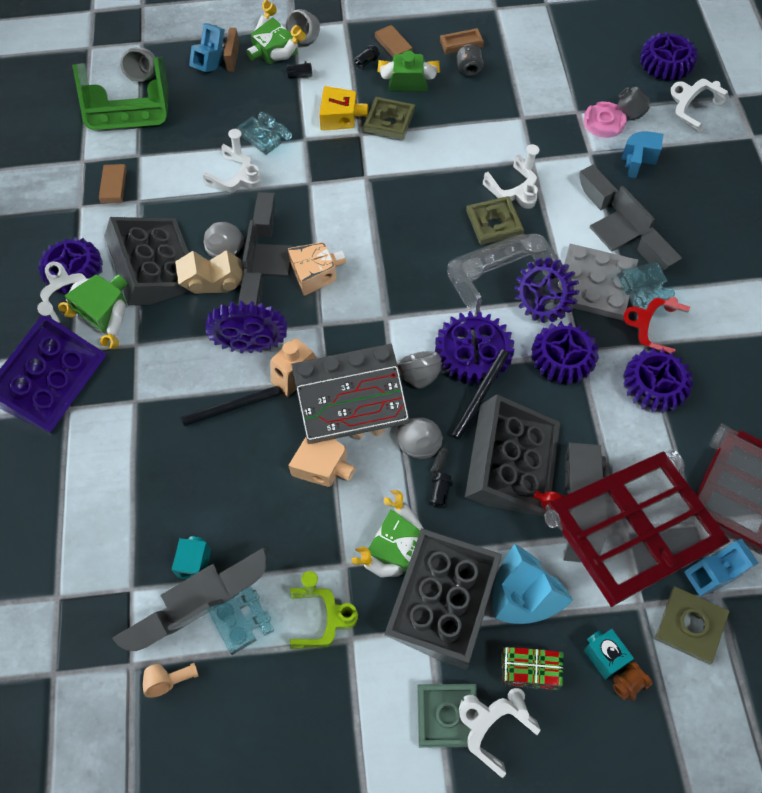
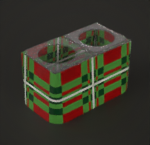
(532, 668)

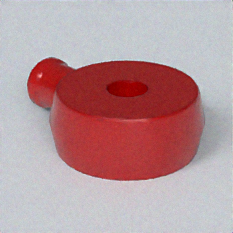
(547, 497)

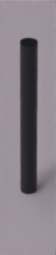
(480, 394)
(230, 405)

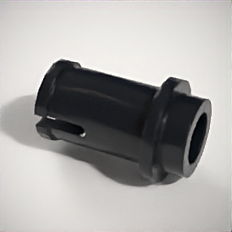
(371, 53)
(303, 69)
(442, 483)

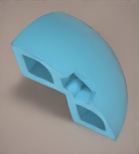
(526, 591)

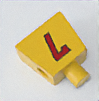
(340, 109)

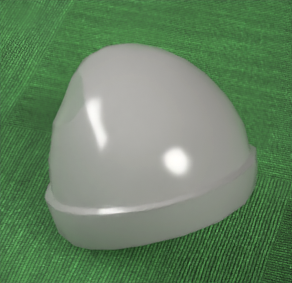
(307, 22)
(138, 64)
(223, 237)
(420, 368)
(420, 438)

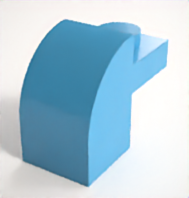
(209, 53)
(642, 148)
(721, 568)

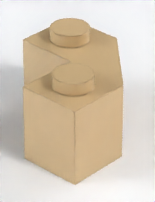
(212, 276)

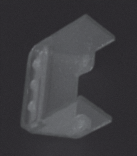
(472, 265)

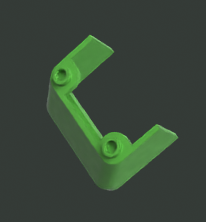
(104, 114)

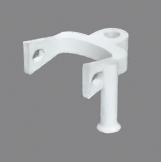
(684, 94)
(248, 174)
(526, 192)
(56, 282)
(482, 717)

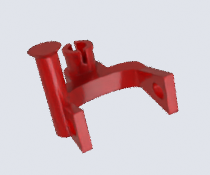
(645, 316)

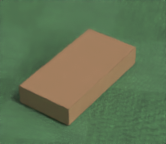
(392, 41)
(453, 42)
(231, 49)
(112, 183)

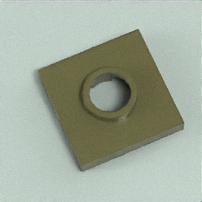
(384, 109)
(499, 209)
(676, 635)

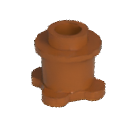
(631, 682)

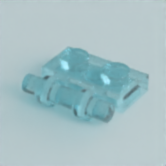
(260, 136)
(645, 277)
(234, 627)

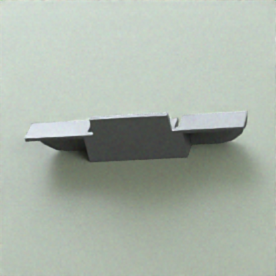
(628, 221)
(262, 258)
(193, 600)

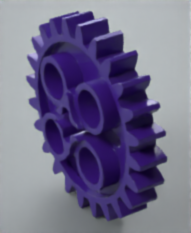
(246, 327)
(452, 348)

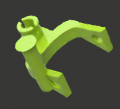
(334, 612)

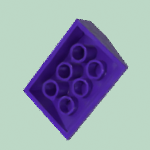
(46, 373)

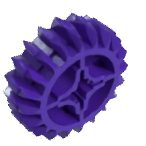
(668, 56)
(75, 257)
(537, 306)
(549, 354)
(670, 390)

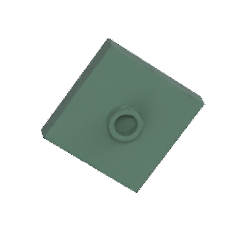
(439, 715)

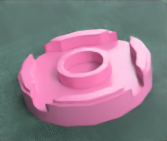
(604, 119)

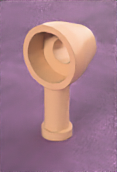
(159, 682)

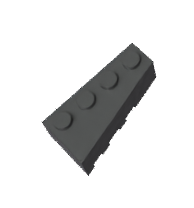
(582, 467)

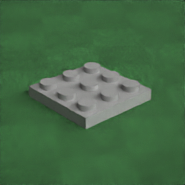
(598, 280)

